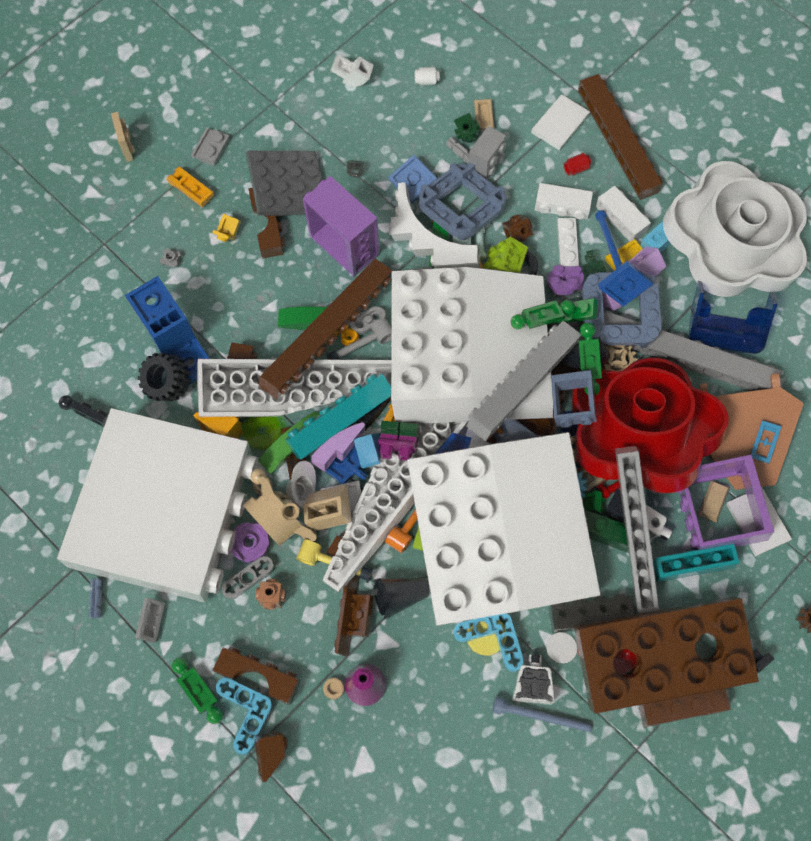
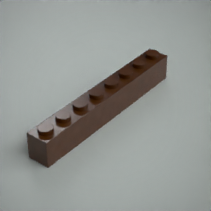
(620, 136)

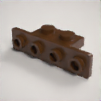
(353, 618)

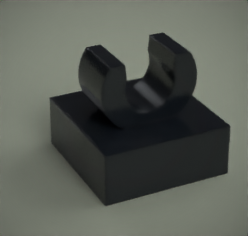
(762, 661)

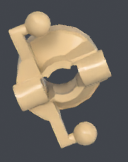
(274, 512)

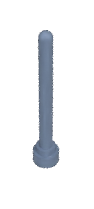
(501, 706)

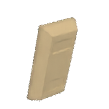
(484, 113)
(713, 501)

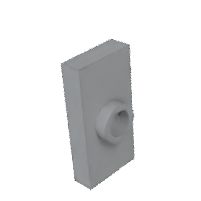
(150, 620)

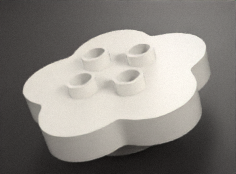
(738, 231)

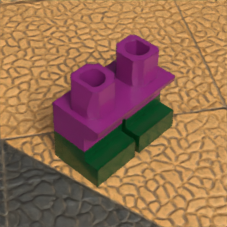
(398, 438)

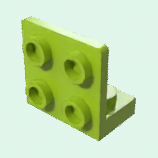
(506, 256)

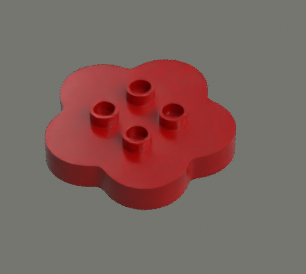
(658, 413)

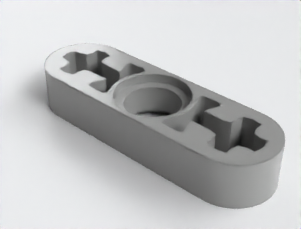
(249, 569)

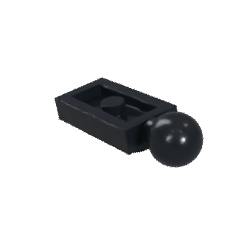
(83, 409)

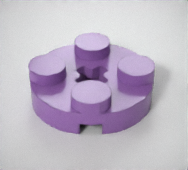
(572, 275)
(260, 545)

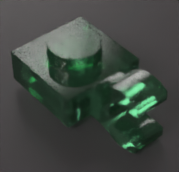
(593, 266)

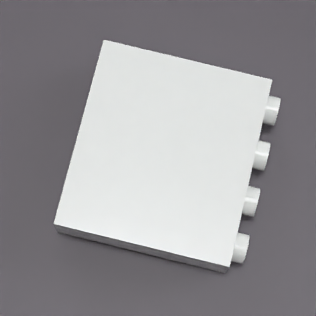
(158, 506)

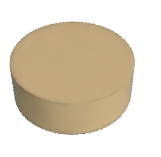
(333, 688)

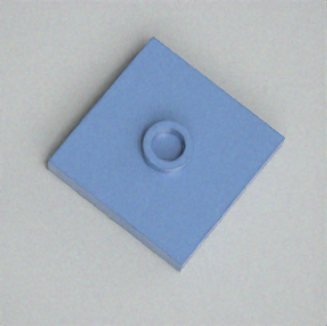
(414, 174)

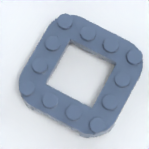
(462, 226)
(640, 334)

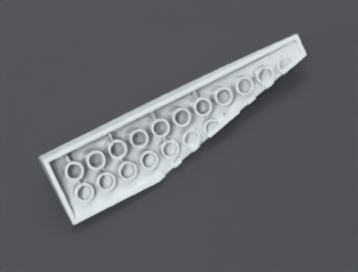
(232, 386)
(383, 505)

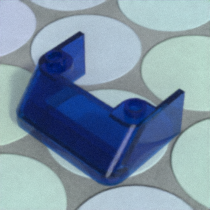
(731, 333)

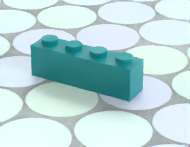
(695, 563)

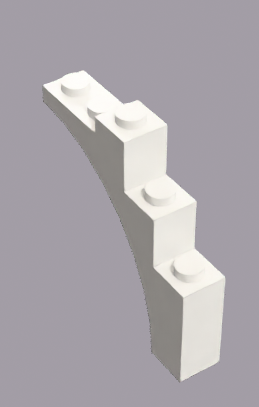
(423, 242)

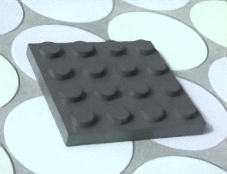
(282, 180)

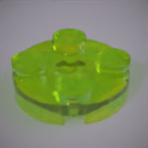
(261, 441)

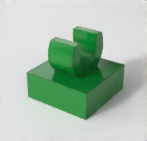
(593, 501)

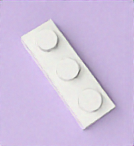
(567, 242)

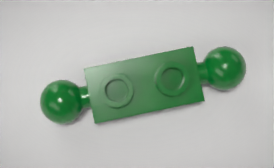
(542, 314)
(590, 355)
(197, 690)

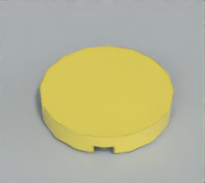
(487, 645)

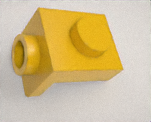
(227, 228)

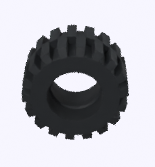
(152, 372)

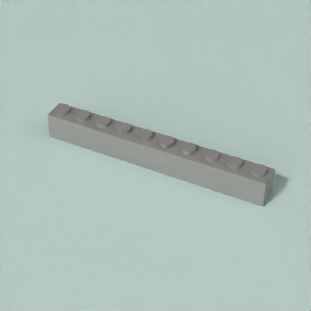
(702, 358)

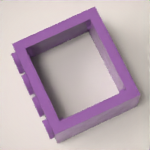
(342, 225)
(746, 469)

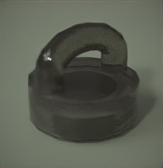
(355, 165)

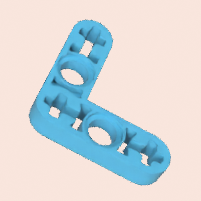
(493, 628)
(251, 705)

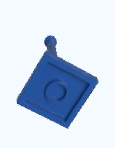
(626, 280)

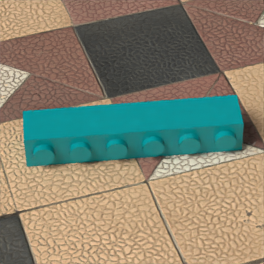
(339, 416)

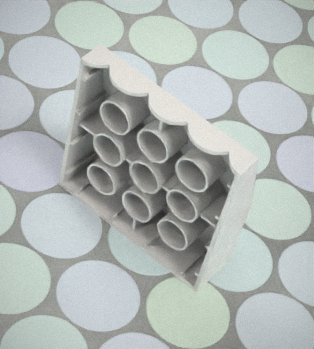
(459, 342)
(503, 528)

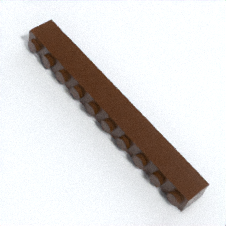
(325, 329)

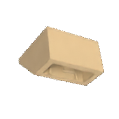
(327, 508)

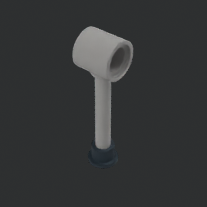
(380, 330)

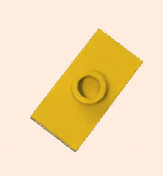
(625, 252)

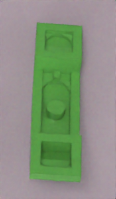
(279, 450)

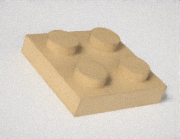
(123, 136)

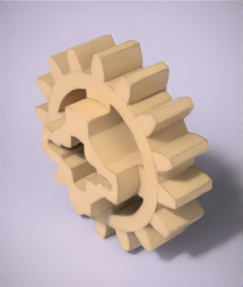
(618, 352)

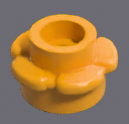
(349, 333)

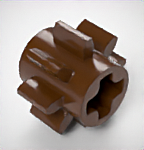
(803, 619)

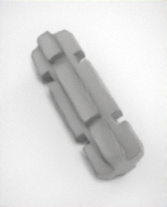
(458, 148)

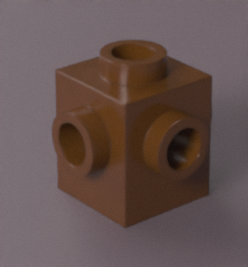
(518, 228)

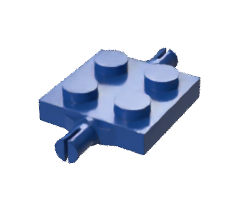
(345, 469)

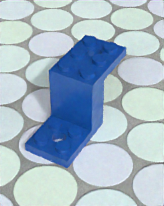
(166, 323)

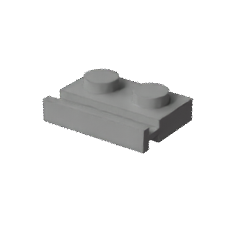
(210, 146)

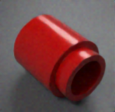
(577, 164)

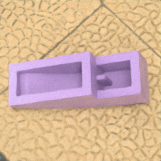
(337, 446)

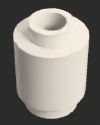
(426, 76)

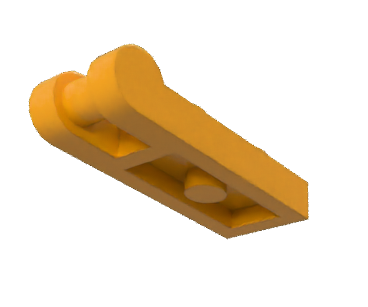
(190, 186)

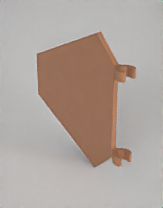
(745, 416)

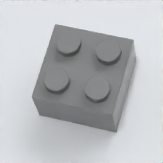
(488, 152)

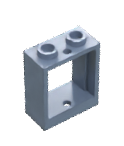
(573, 381)

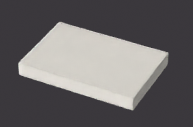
(560, 122)
(743, 517)

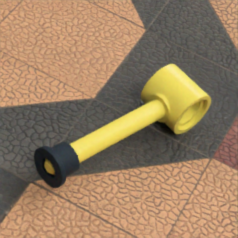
(310, 553)

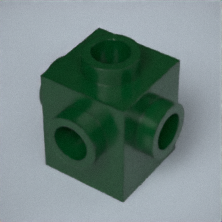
(466, 122)

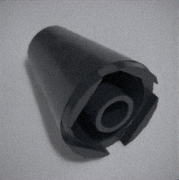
(399, 594)

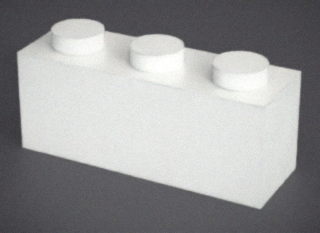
(563, 201)
(623, 214)

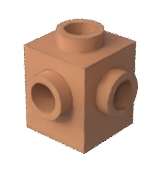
(273, 600)

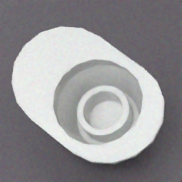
(302, 483)

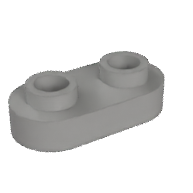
(366, 319)

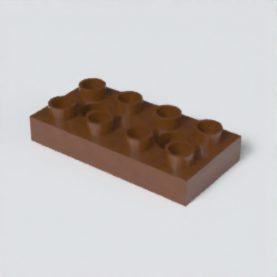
(666, 654)

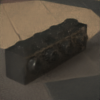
(581, 612)

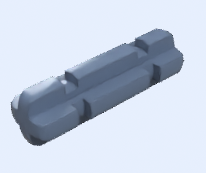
(95, 598)

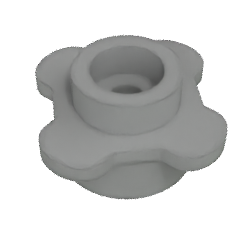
(173, 262)

